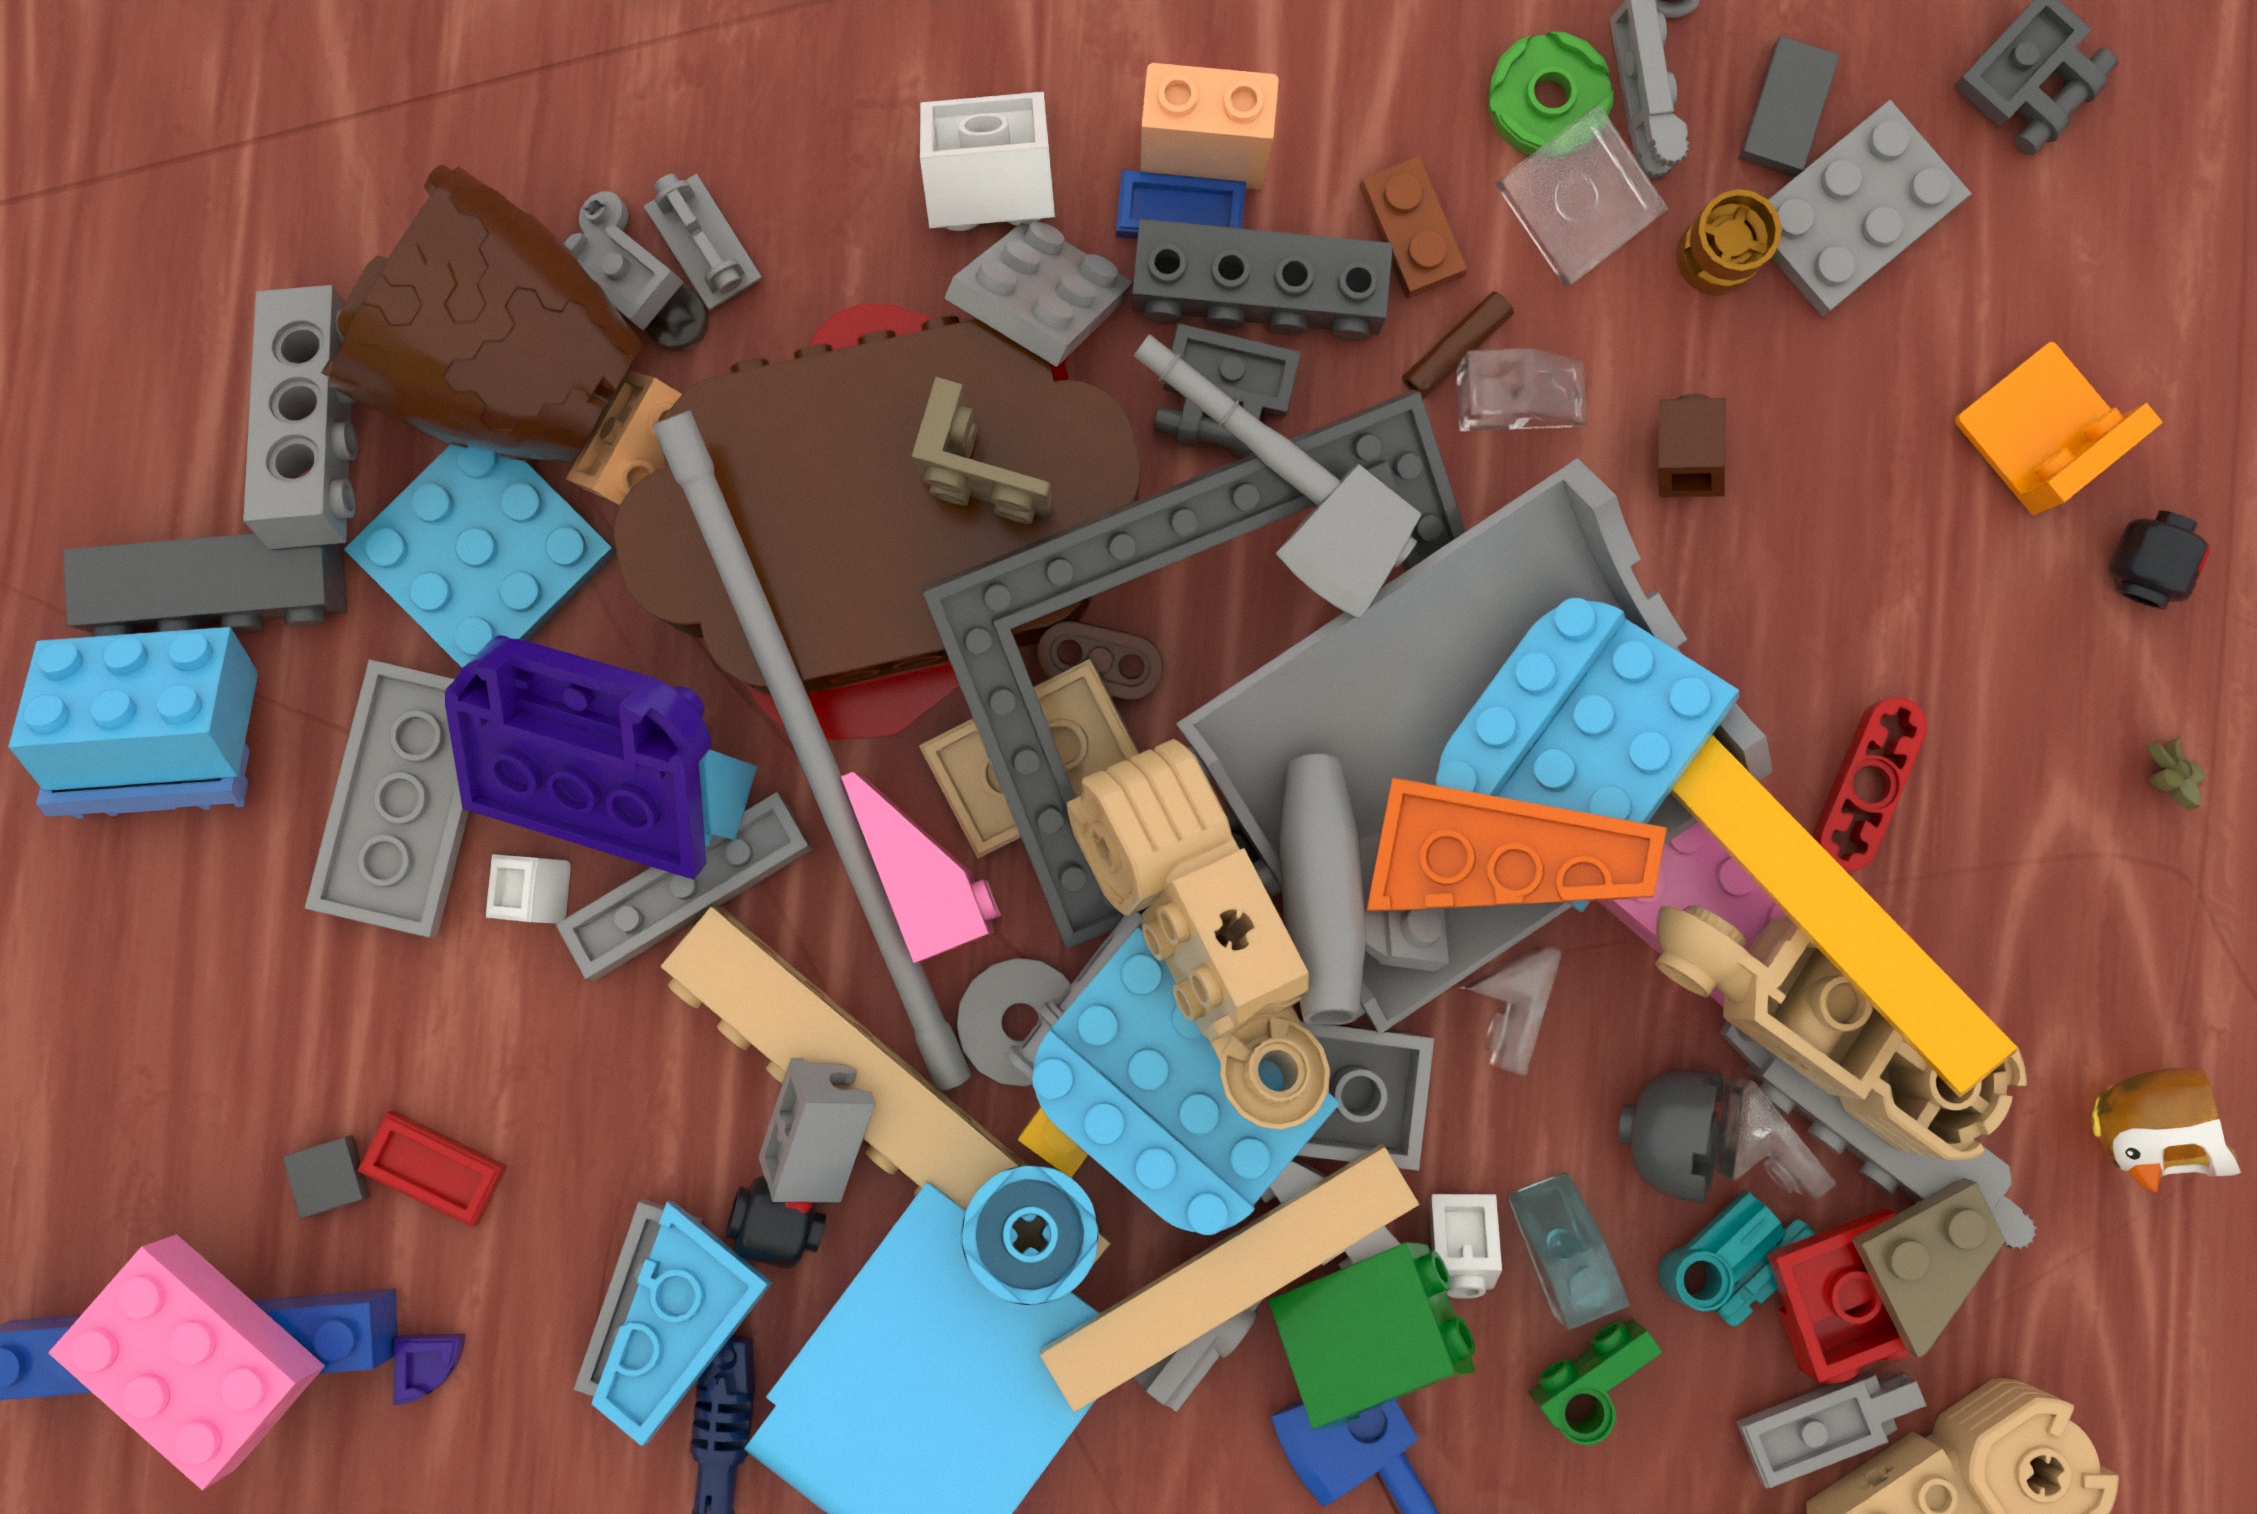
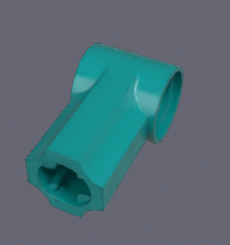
(1727, 1250)

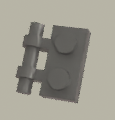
(2023, 58)
(1241, 368)

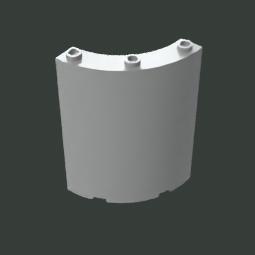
(1406, 676)

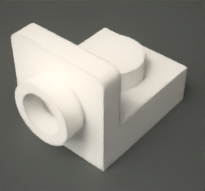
(1467, 1240)

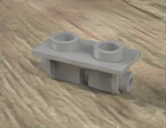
(701, 239)

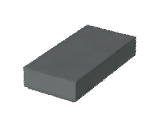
(1788, 106)

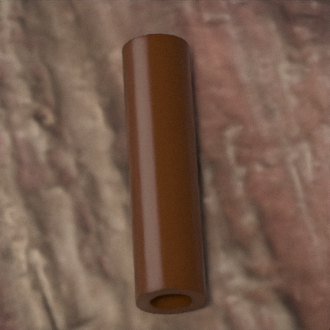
(1452, 348)

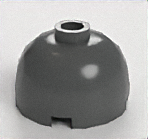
(1675, 1132)

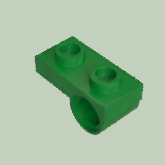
(1614, 1356)

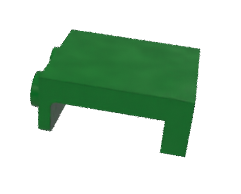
(1372, 1334)

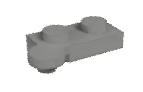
(624, 269)

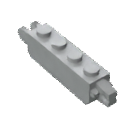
(1883, 1164)

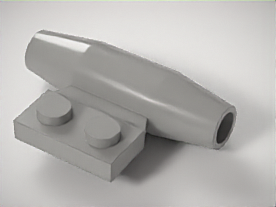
(1328, 891)

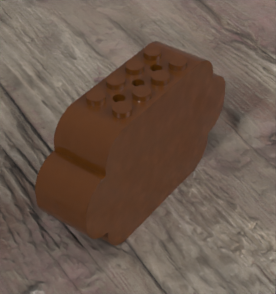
(836, 508)

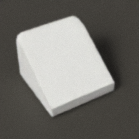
(528, 889)

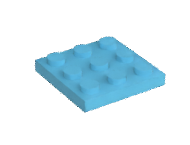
(480, 550)

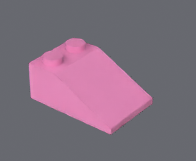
(927, 887)

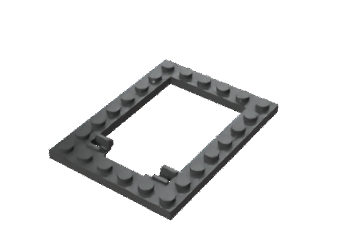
(986, 601)

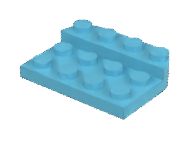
(1587, 718)
(1150, 1102)

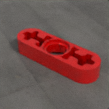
(1871, 736)

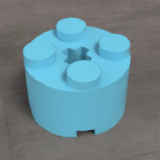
(1068, 1234)

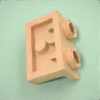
(623, 441)

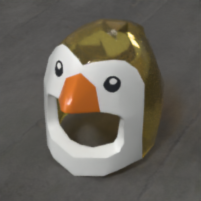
(2163, 1126)

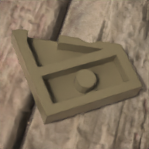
(1930, 1260)

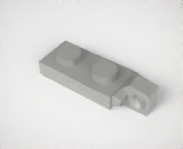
(1826, 1425)

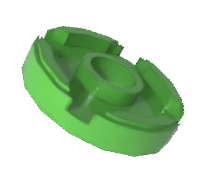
(1538, 59)

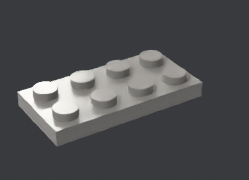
(393, 808)

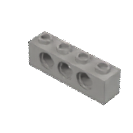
(281, 445)

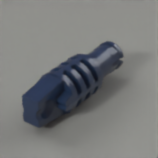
(722, 1424)

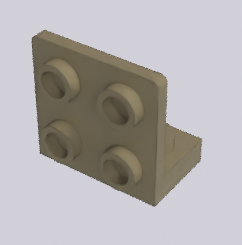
(944, 461)

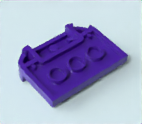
(581, 752)

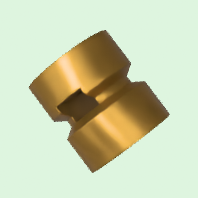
(1729, 242)

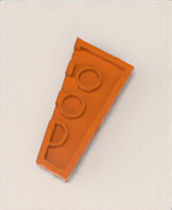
(1489, 850)

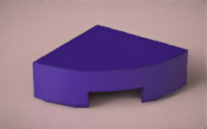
(423, 1363)

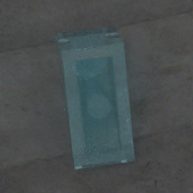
(1568, 1251)

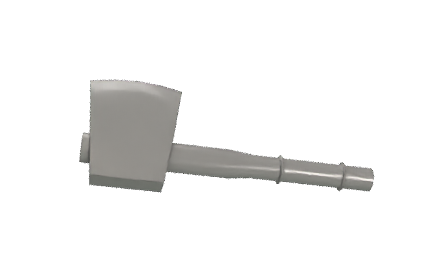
(1358, 521)

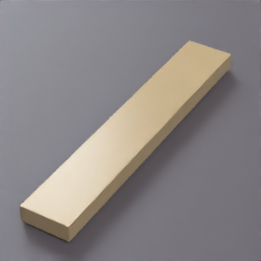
(1228, 1277)

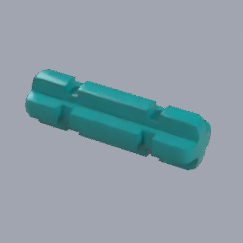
(1759, 1281)

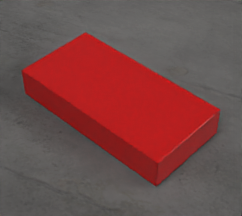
(432, 1168)

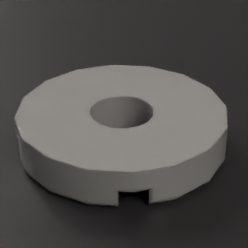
(984, 1006)

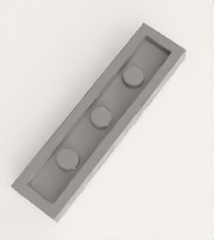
(664, 902)

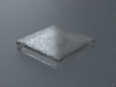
(1581, 195)

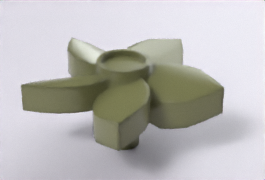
(2178, 775)

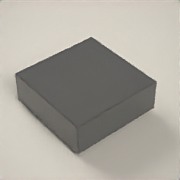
(326, 1176)

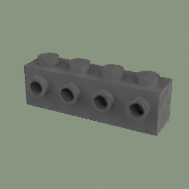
(1261, 279)

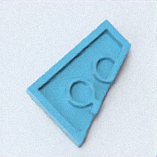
(682, 1315)

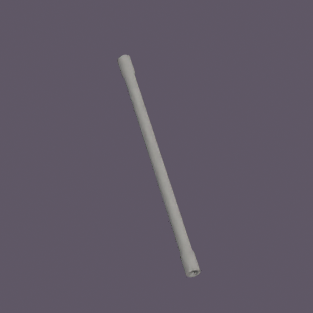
(695, 473)

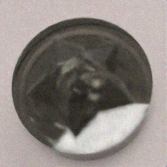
(680, 322)

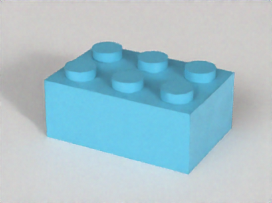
(135, 709)

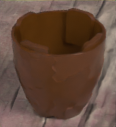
(483, 330)

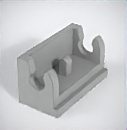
(814, 1133)

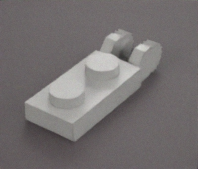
(1648, 87)

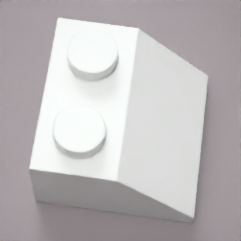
(986, 161)

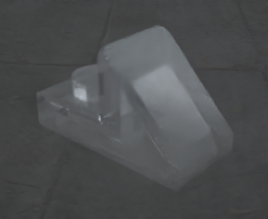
(1525, 987)
(1756, 1129)

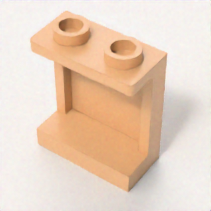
(1208, 123)

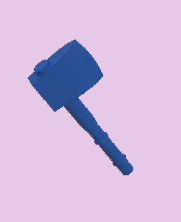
(1345, 1456)

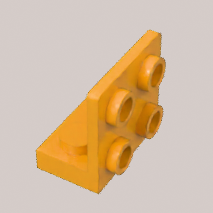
(2050, 429)

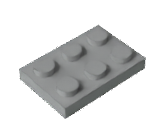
(1861, 207)
(1040, 290)

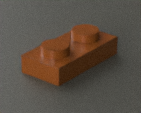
(1415, 223)

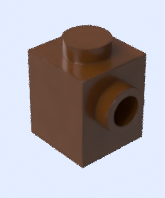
(1692, 446)

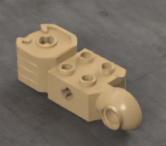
(1168, 846)
(1827, 1031)
(1987, 1454)

